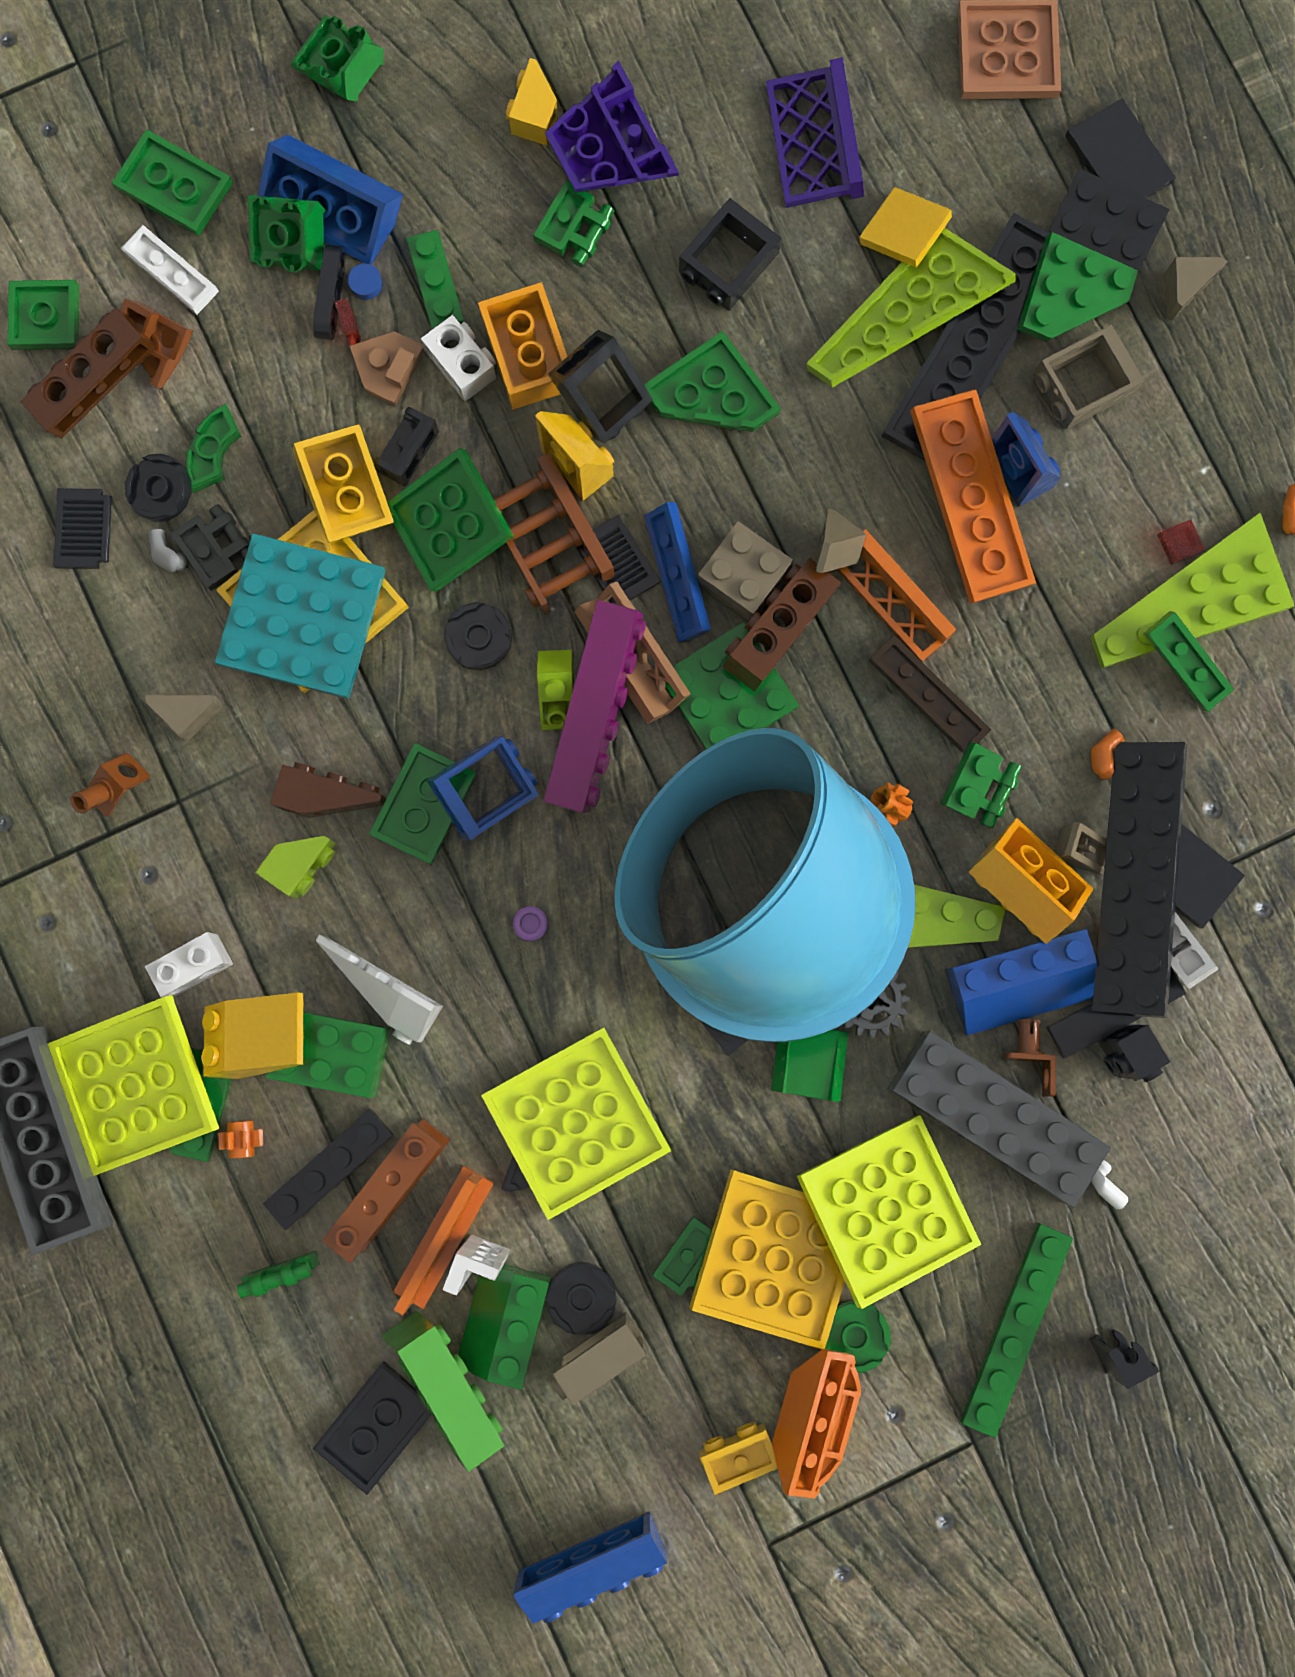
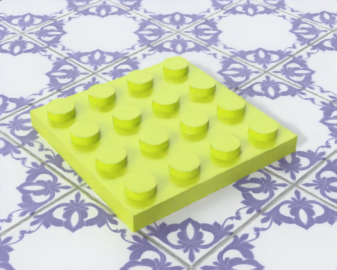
(133, 1085)
(576, 1123)
(888, 1211)

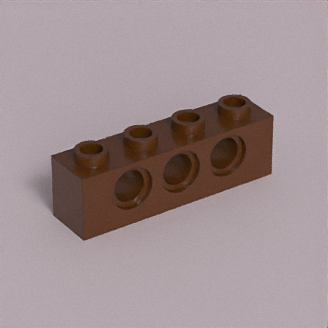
(104, 374)
(754, 666)

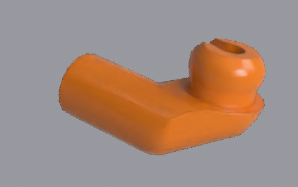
(1288, 516)

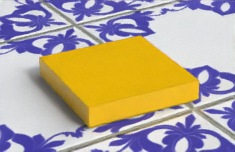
(905, 227)

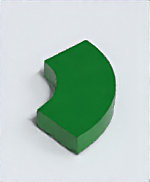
(208, 448)

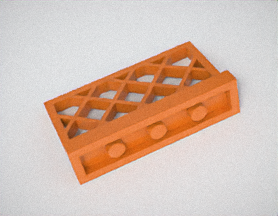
(442, 1239)

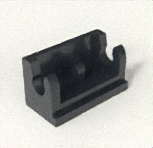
(407, 447)
(1124, 1363)

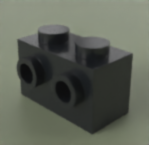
(1134, 1053)

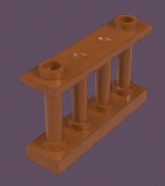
(579, 534)
(386, 1190)

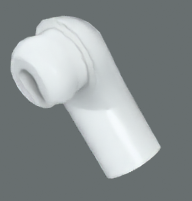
(1107, 1189)

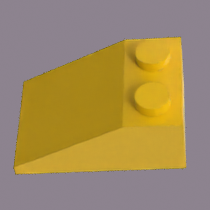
(574, 453)
(342, 483)
(252, 1036)

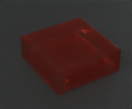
(348, 321)
(1181, 542)

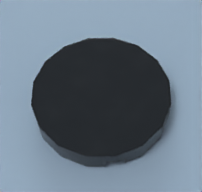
(158, 487)
(478, 636)
(581, 1298)

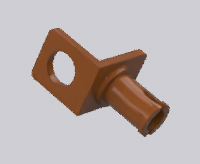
(108, 786)
(1030, 1052)

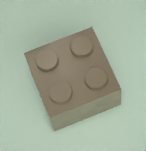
(744, 571)

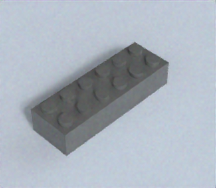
(999, 1118)
(43, 1149)

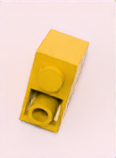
(534, 107)

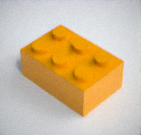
(524, 343)
(1031, 881)

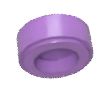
(530, 923)

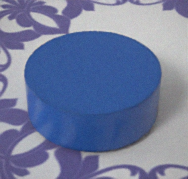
(365, 281)

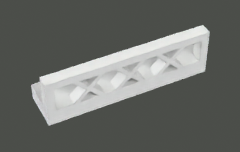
(477, 1257)

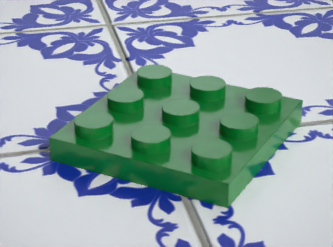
(448, 520)
(721, 702)

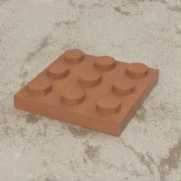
(1009, 49)

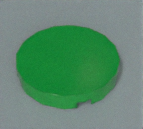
(861, 1334)

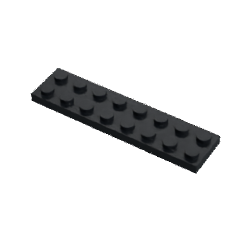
(975, 339)
(1140, 879)

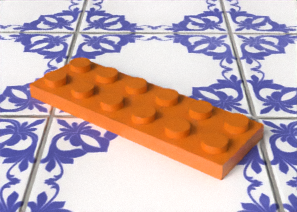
(972, 496)

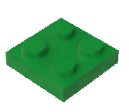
(43, 314)

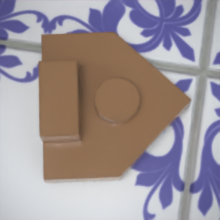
(387, 364)

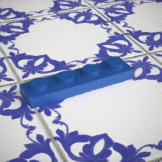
(677, 572)

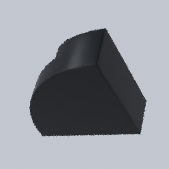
(514, 1178)

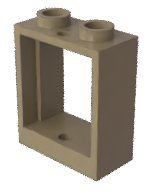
(1116, 362)
(598, 1359)

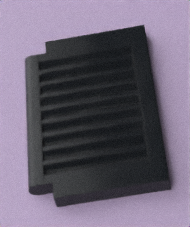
(82, 528)
(629, 563)

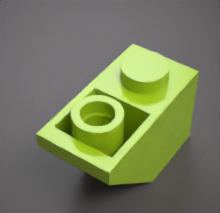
(554, 687)
(295, 862)

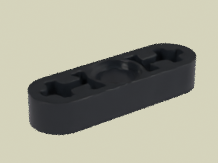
(329, 291)

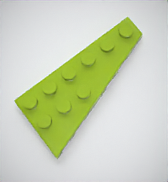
(910, 305)
(1217, 591)
(953, 919)

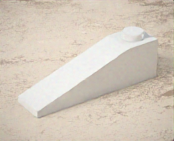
(393, 1000)

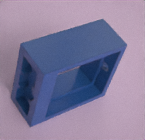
(454, 806)

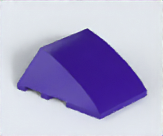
(609, 138)

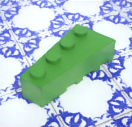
(445, 1390)

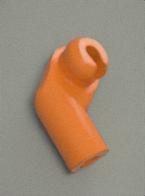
(1102, 754)

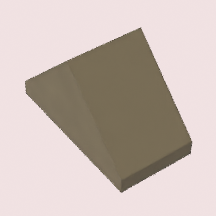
(1187, 278)
(839, 543)
(185, 712)
(1082, 847)

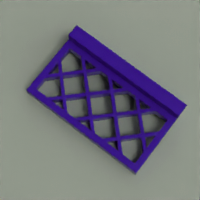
(843, 130)

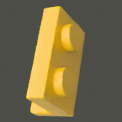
(738, 1458)

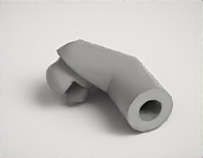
(164, 556)

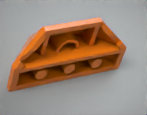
(815, 1421)

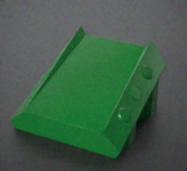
(339, 57)
(285, 233)
(811, 1066)

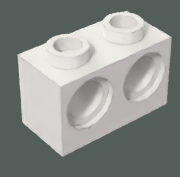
(454, 360)
(1189, 957)
(189, 965)

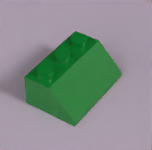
(504, 1325)

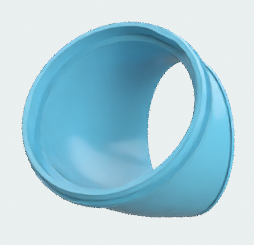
(822, 934)

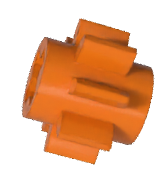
(892, 802)
(240, 1139)

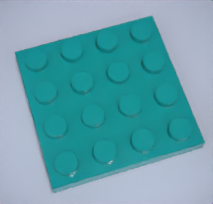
(300, 616)

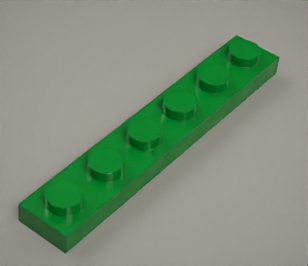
(1016, 1330)

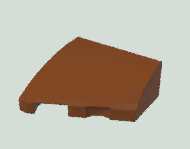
(166, 334)

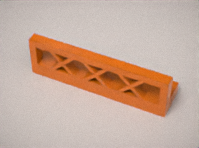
(907, 595)

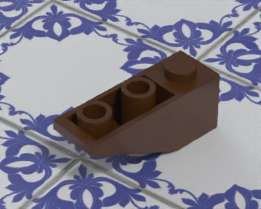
(316, 796)

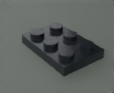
(1109, 219)

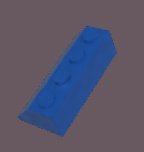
(357, 207)
(1024, 982)
(590, 1569)

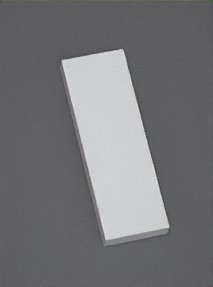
(169, 269)

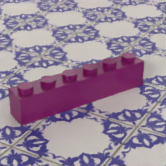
(594, 707)

